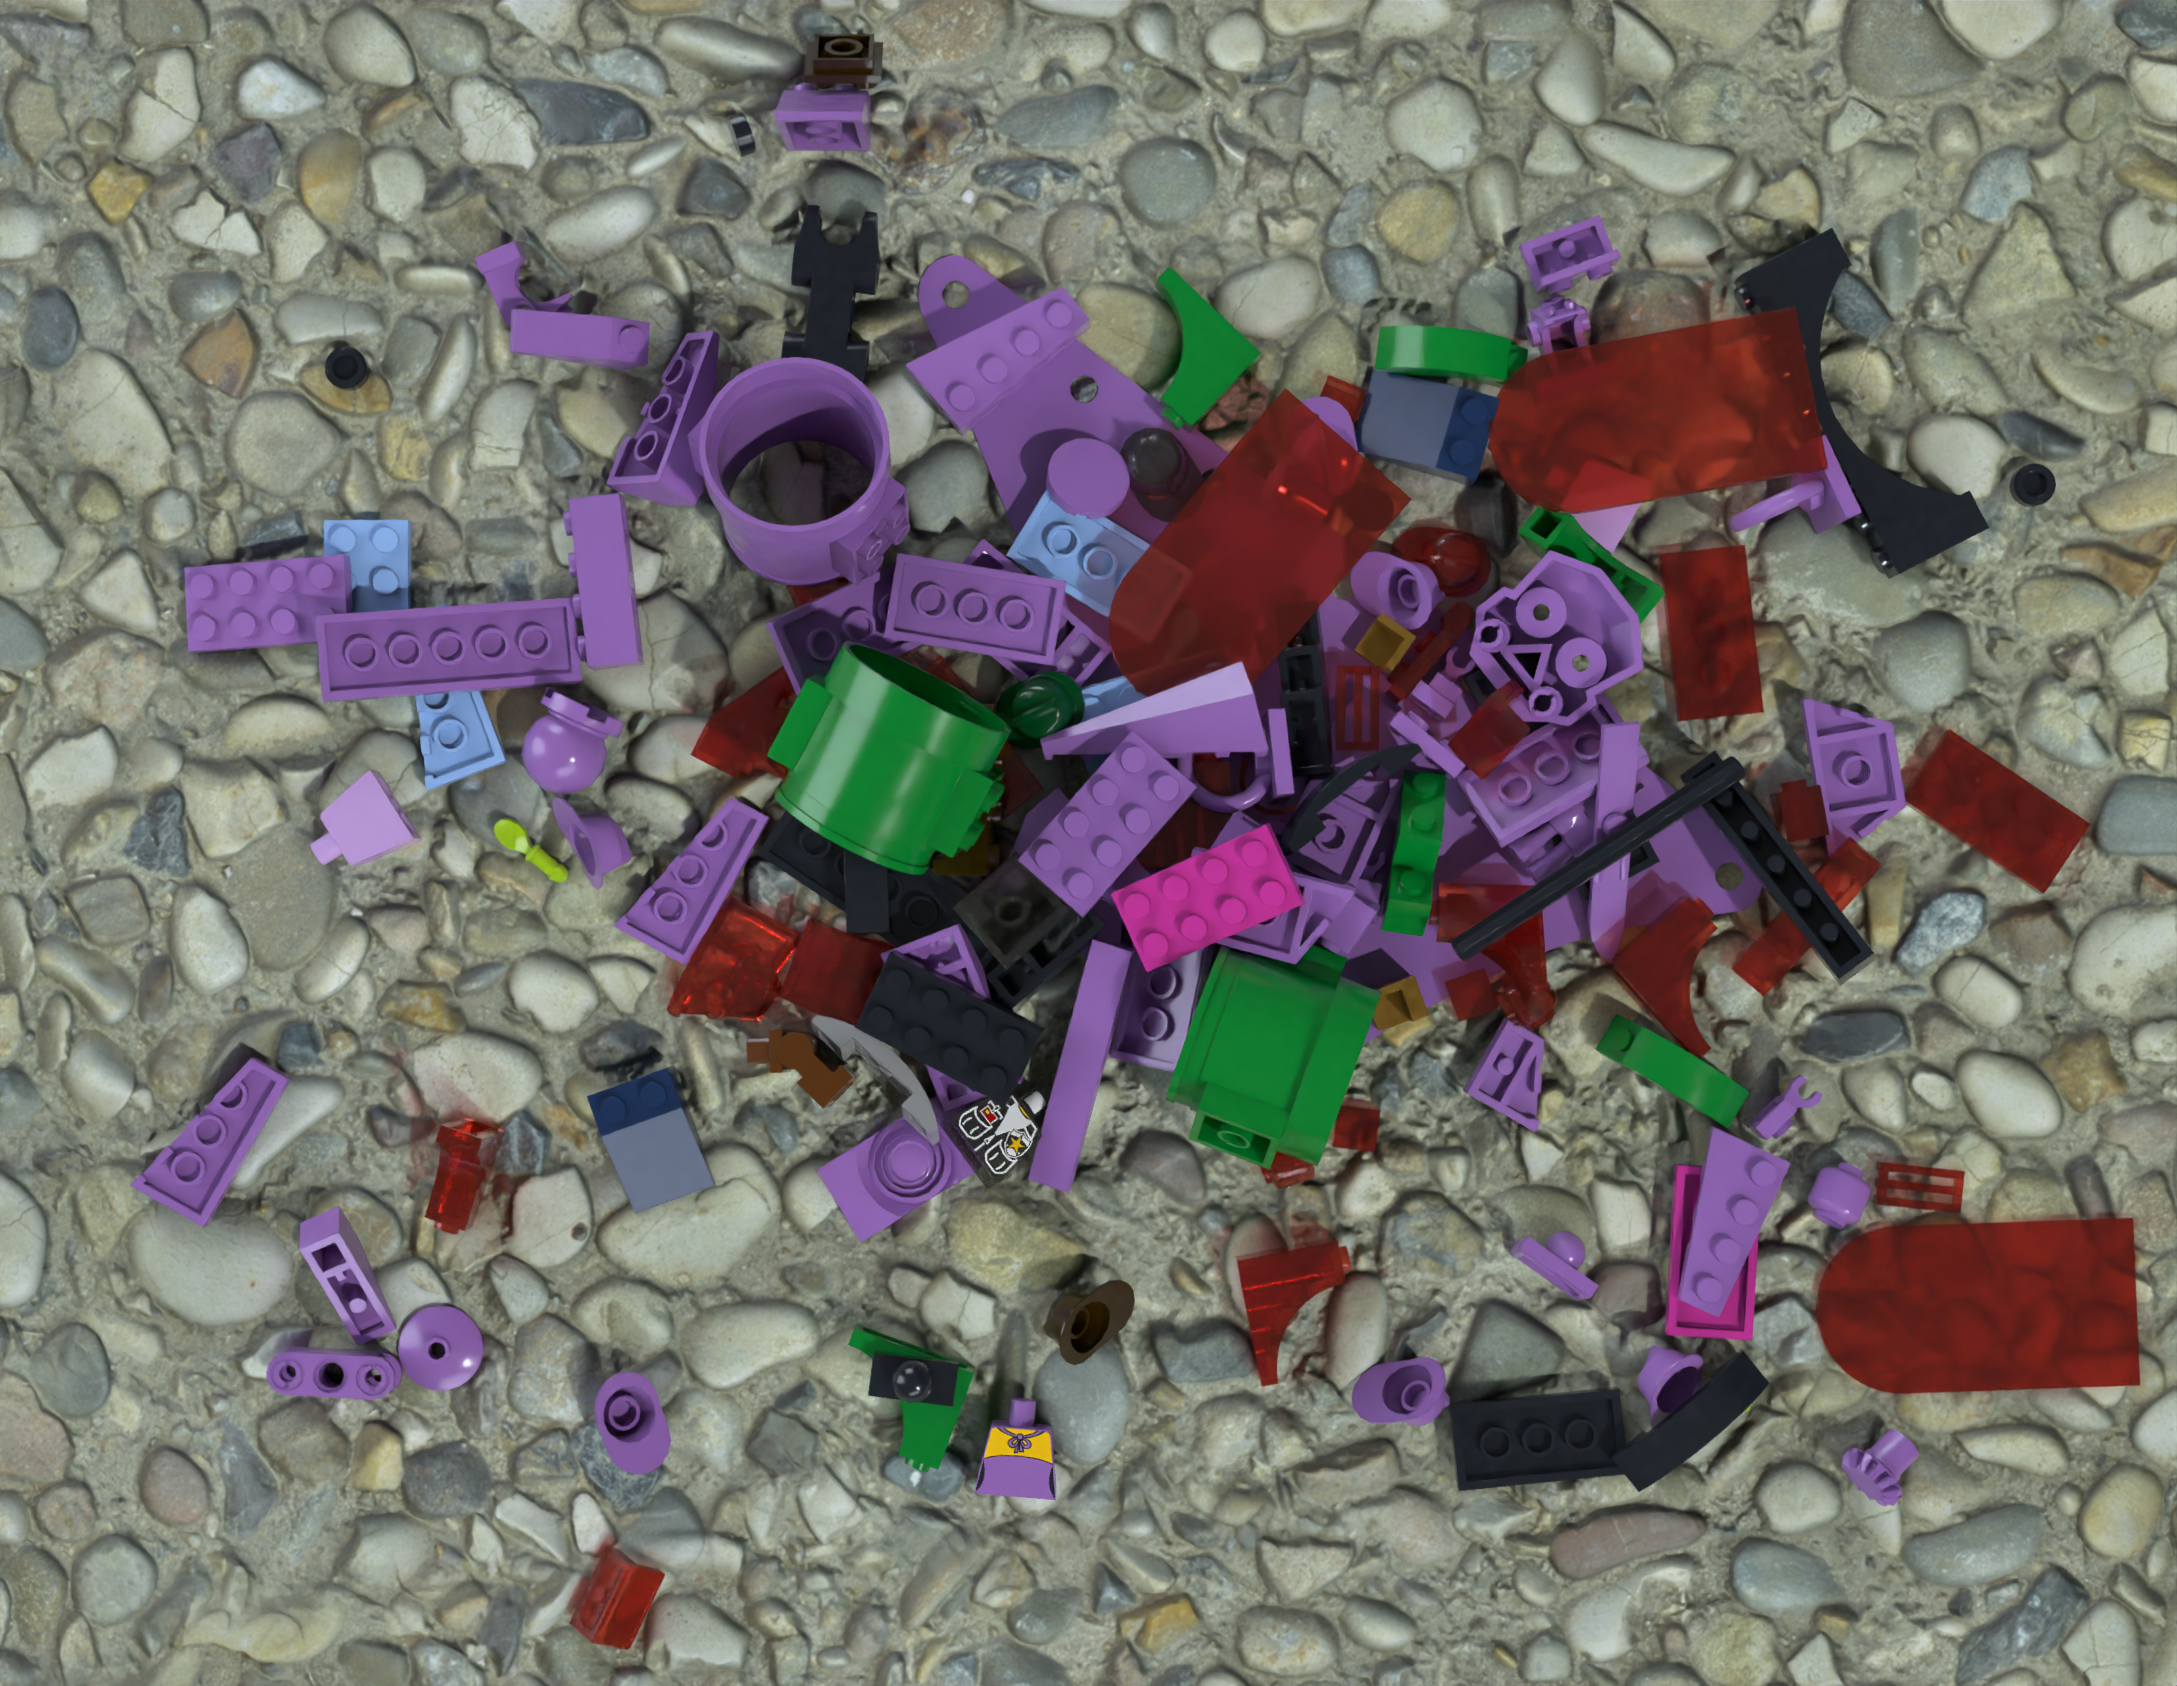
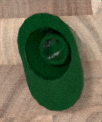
(1041, 707)

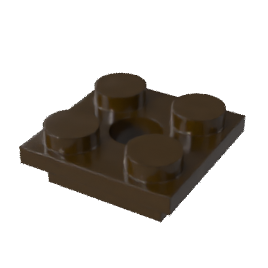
(844, 60)

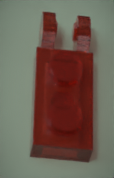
(1430, 649)

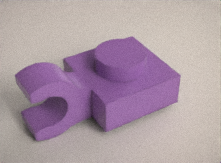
(1775, 1117)

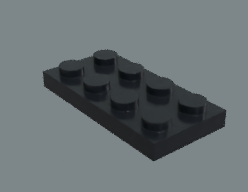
(949, 1027)
(1536, 1438)

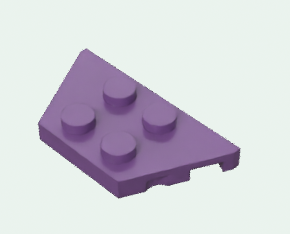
(1856, 768)
(1350, 832)
(1294, 931)

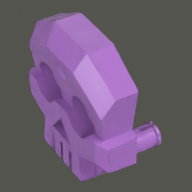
(1584, 619)

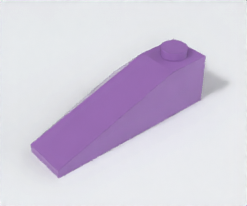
(659, 457)

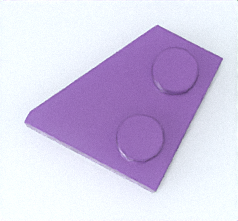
(1510, 1074)

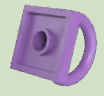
(1820, 493)
(1271, 772)

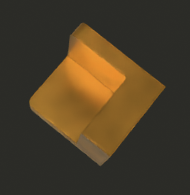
(1384, 643)
(1399, 1003)

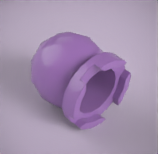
(568, 745)

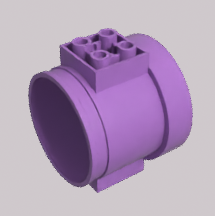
(801, 402)

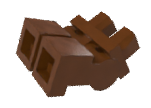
(802, 1052)

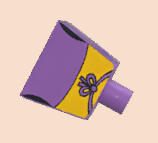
(1018, 1456)

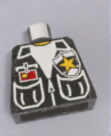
(996, 1135)

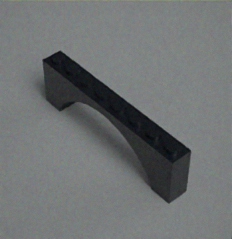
(1898, 517)

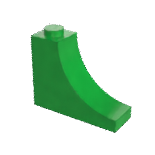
(1211, 355)
(926, 1425)

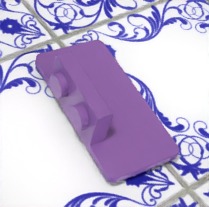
(1435, 758)

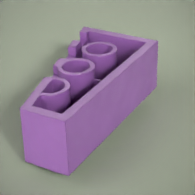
(995, 360)

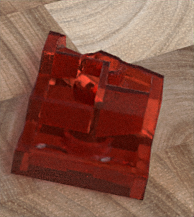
(735, 966)
(833, 971)

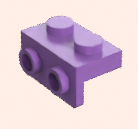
(1569, 255)

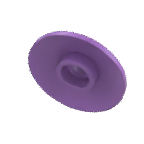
(461, 1342)

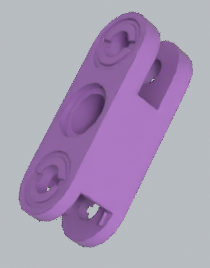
(312, 1376)

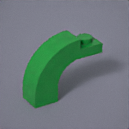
(1448, 353)
(1564, 535)
(1673, 1070)

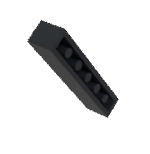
(1785, 877)

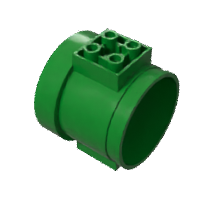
(889, 760)
(1272, 1054)

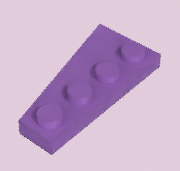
(696, 884)
(208, 1154)
(1730, 1209)

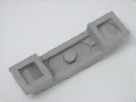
(845, 1039)

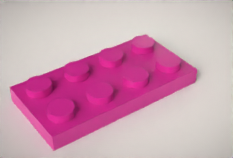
(1208, 897)
(1682, 1318)

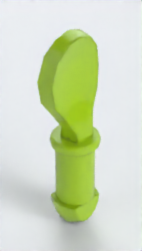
(515, 837)

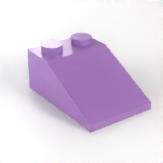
(825, 119)

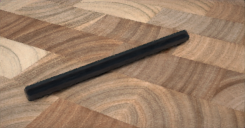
(1597, 858)

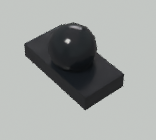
(913, 1379)

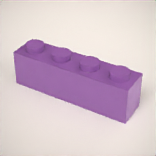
(605, 582)

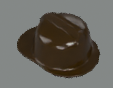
(1088, 1321)

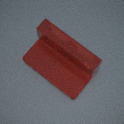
(1491, 732)
(616, 1600)

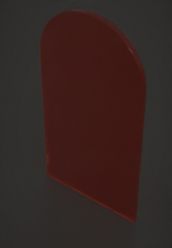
(1659, 416)
(1250, 552)
(1984, 1306)

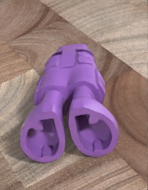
(1576, 835)

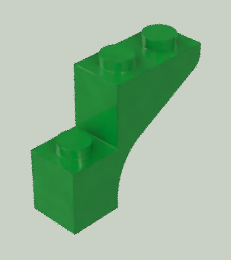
(1414, 853)

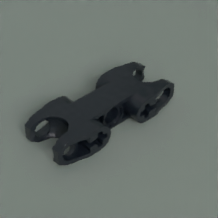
(834, 280)

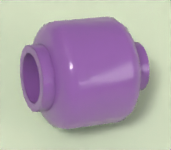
(1839, 1195)

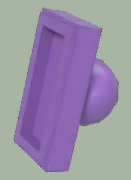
(1557, 1262)

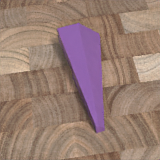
(1198, 716)

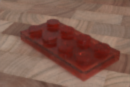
(1995, 812)

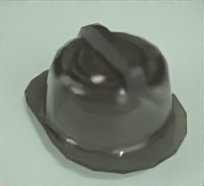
(1160, 472)

